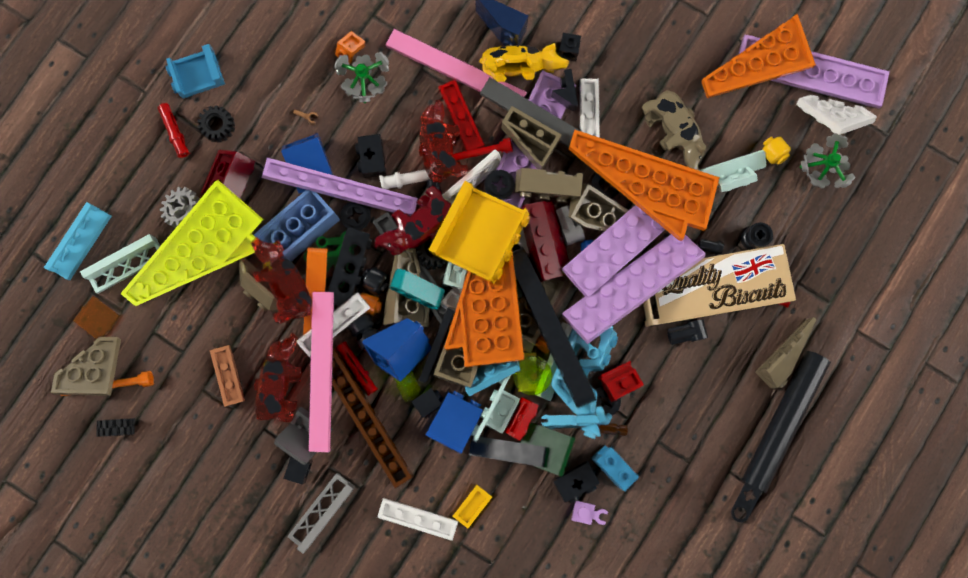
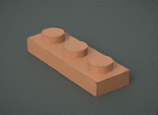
(227, 375)

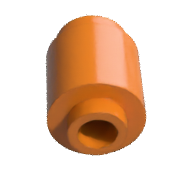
(373, 302)

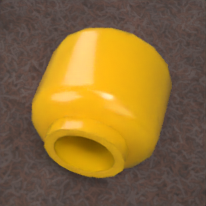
(776, 150)

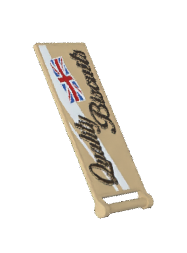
(725, 285)

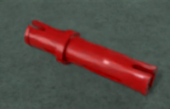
(176, 137)
(369, 387)

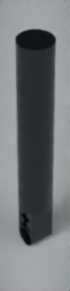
(781, 430)

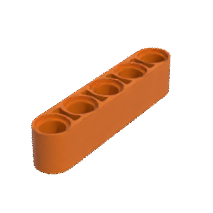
(315, 277)

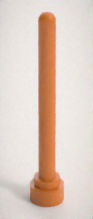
(144, 379)

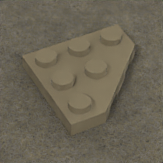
(89, 371)

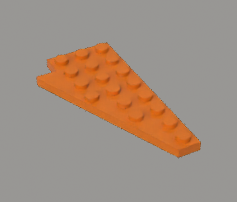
(662, 189)
(488, 320)

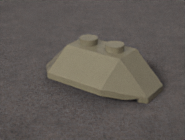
(258, 290)

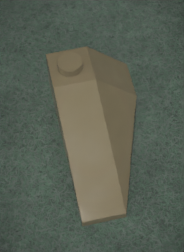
(595, 209)
(398, 306)
(783, 360)
(452, 368)

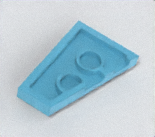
(490, 374)

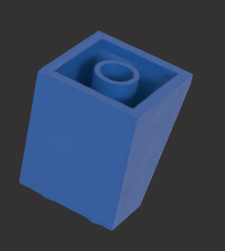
(307, 154)
(398, 348)
(455, 421)

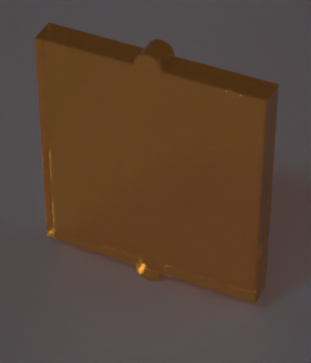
(96, 318)

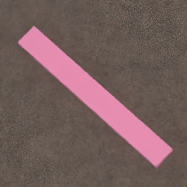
(441, 62)
(321, 371)

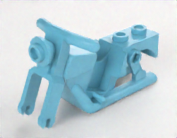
(584, 415)

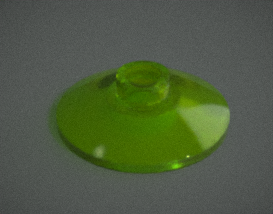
(528, 367)

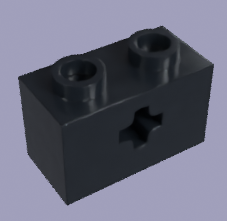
(366, 146)
(581, 472)

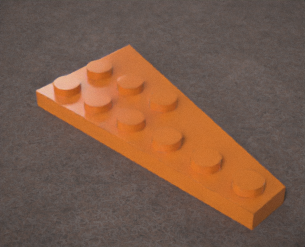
(771, 57)

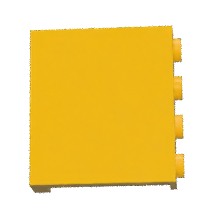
(479, 233)

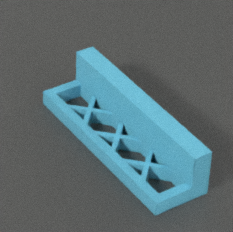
(78, 241)

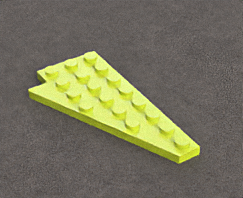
(207, 239)

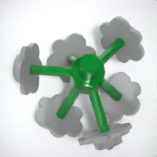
(363, 69)
(834, 163)

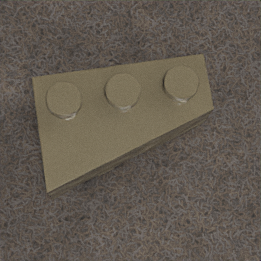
(530, 136)
(548, 184)

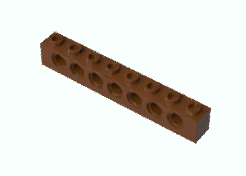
(368, 422)

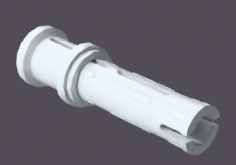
(398, 180)

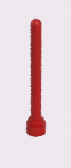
(504, 146)

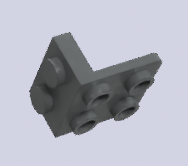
(295, 437)

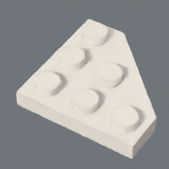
(835, 114)

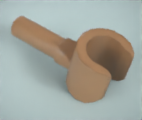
(306, 116)

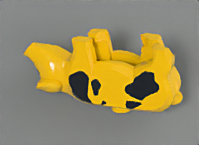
(520, 60)

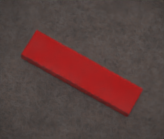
(461, 115)

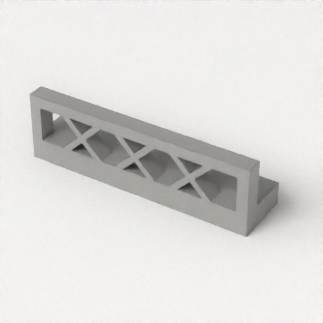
(323, 519)

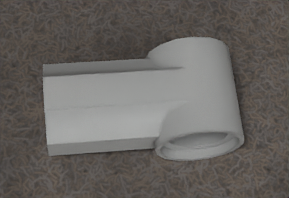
(571, 230)

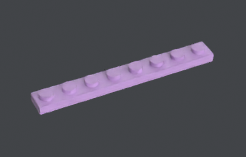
(338, 187)

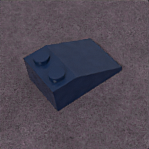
(503, 21)

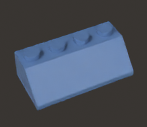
(299, 224)

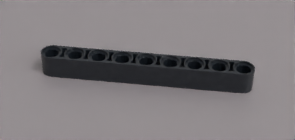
(552, 330)

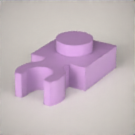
(585, 512)

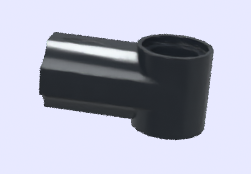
(691, 332)

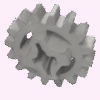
(178, 205)

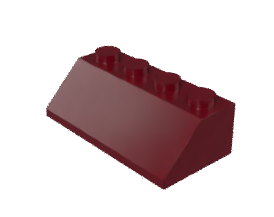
(231, 170)
(545, 241)

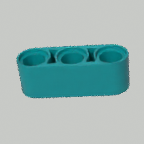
(417, 289)

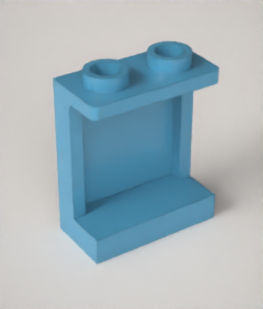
(195, 73)
(614, 467)

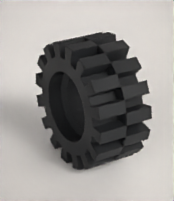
(208, 116)
(426, 259)
(115, 427)

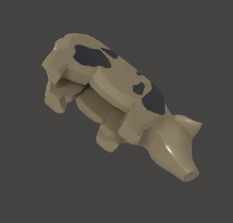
(679, 126)

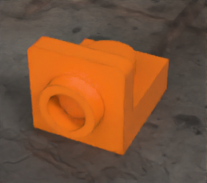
(349, 45)

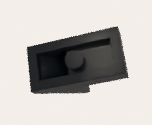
(567, 95)

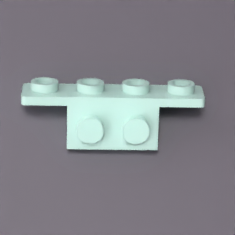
(737, 171)
(499, 412)

